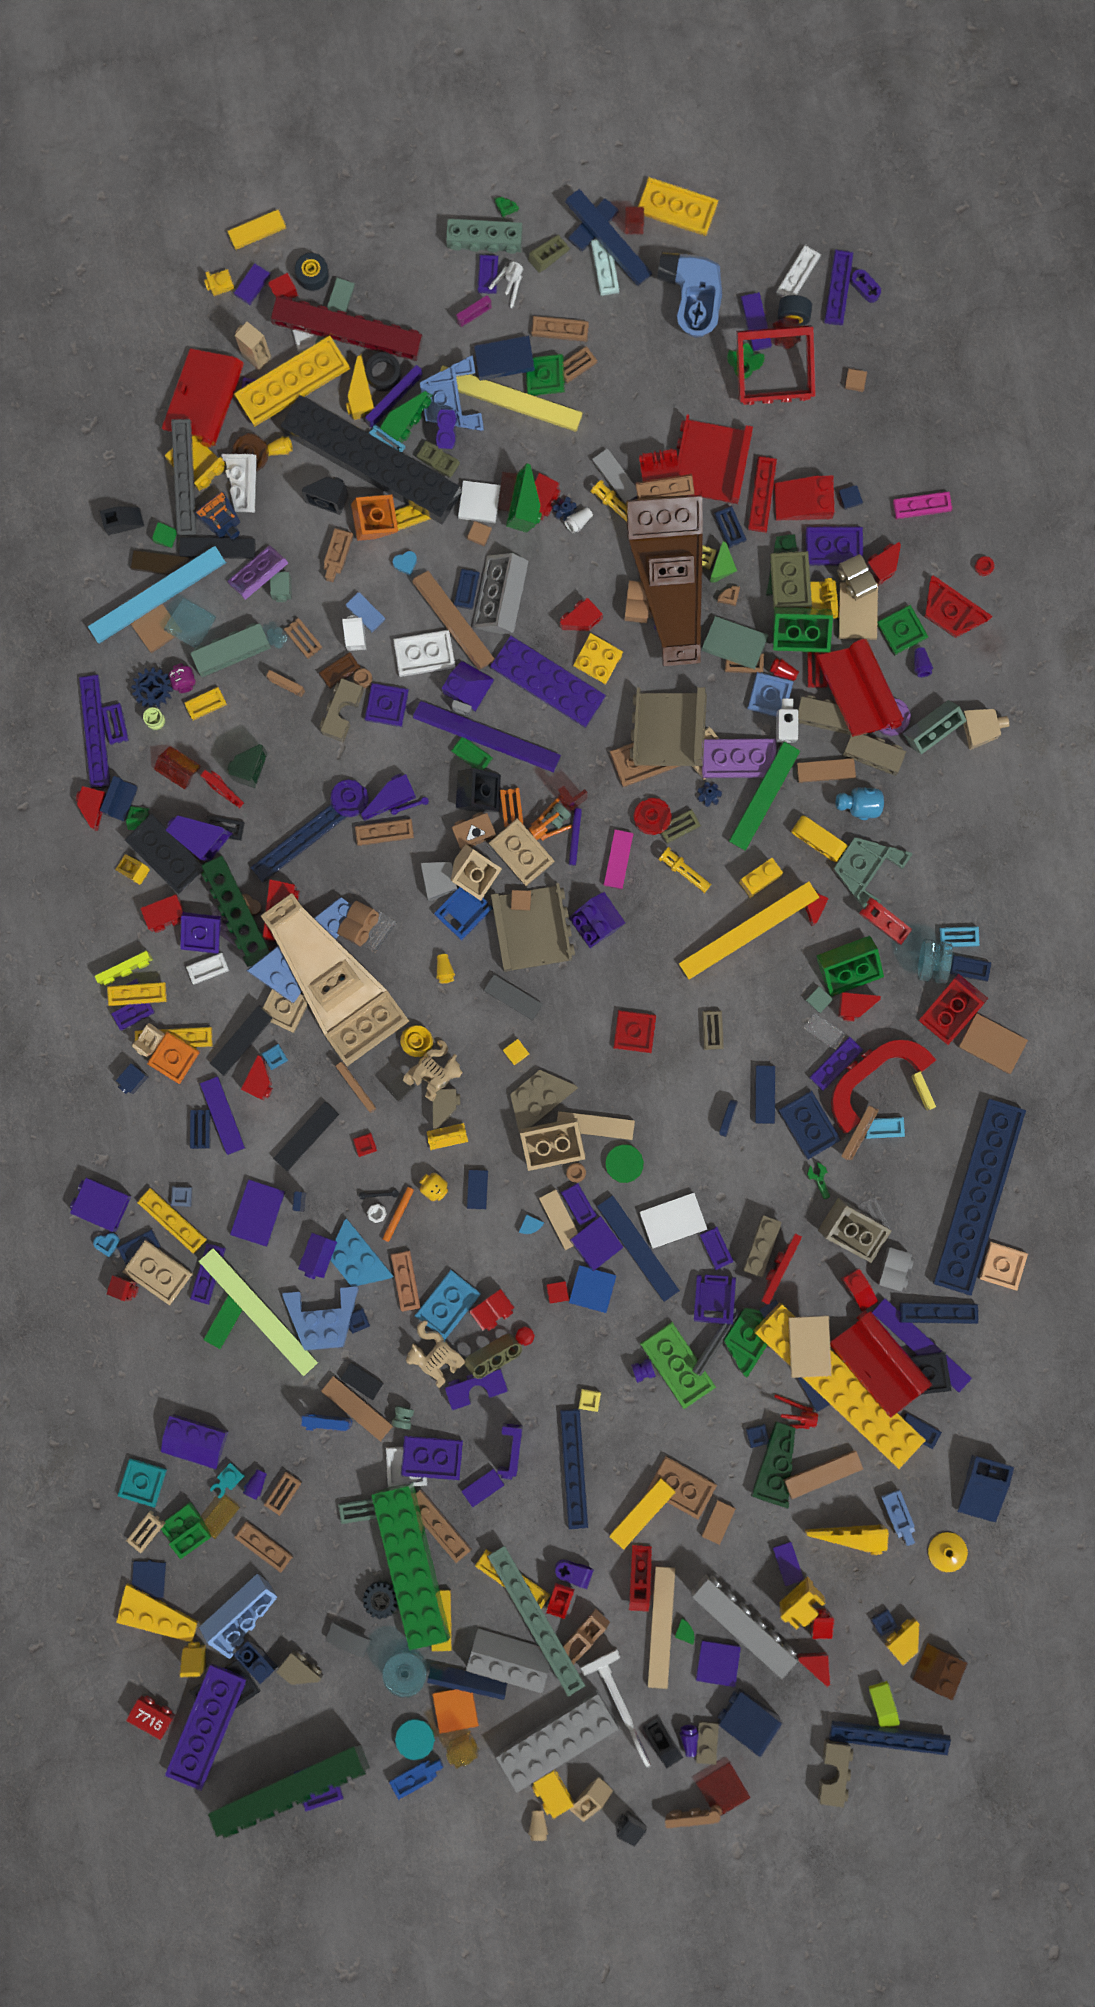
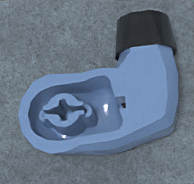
(699, 292)

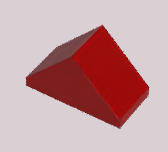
(816, 908)
(817, 1664)

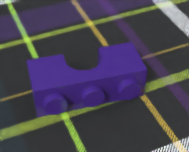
(459, 1391)

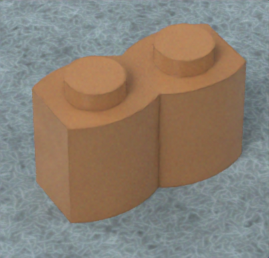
(637, 605)
(358, 923)

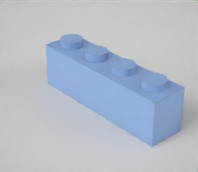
(238, 1615)

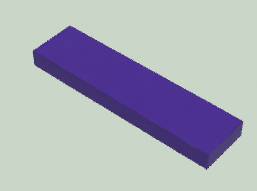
(838, 287)
(394, 396)
(222, 1115)

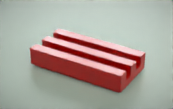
(817, 684)

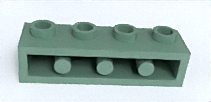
(484, 235)
(230, 650)

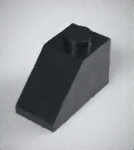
(662, 1742)

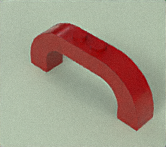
(841, 1107)

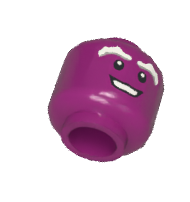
(182, 678)

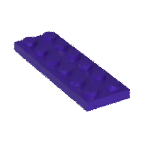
(548, 681)
(206, 1726)

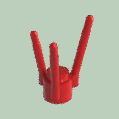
(807, 1418)

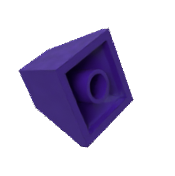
(467, 685)

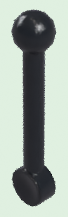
(363, 1195)

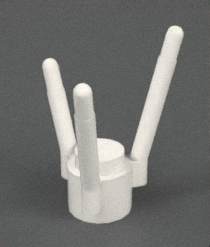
(513, 274)

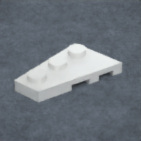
(243, 480)

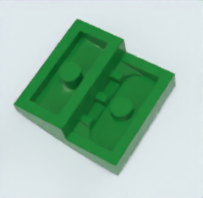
(185, 1530)

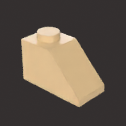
(591, 1799)

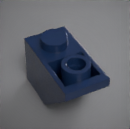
(255, 1661)

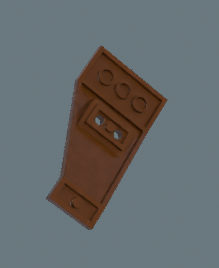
(668, 536)

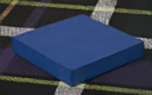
(592, 1289)

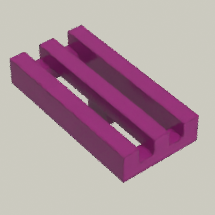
(474, 311)

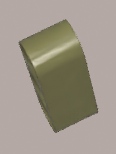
(493, 1356)

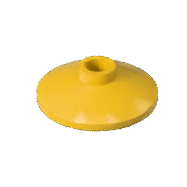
(938, 1548)

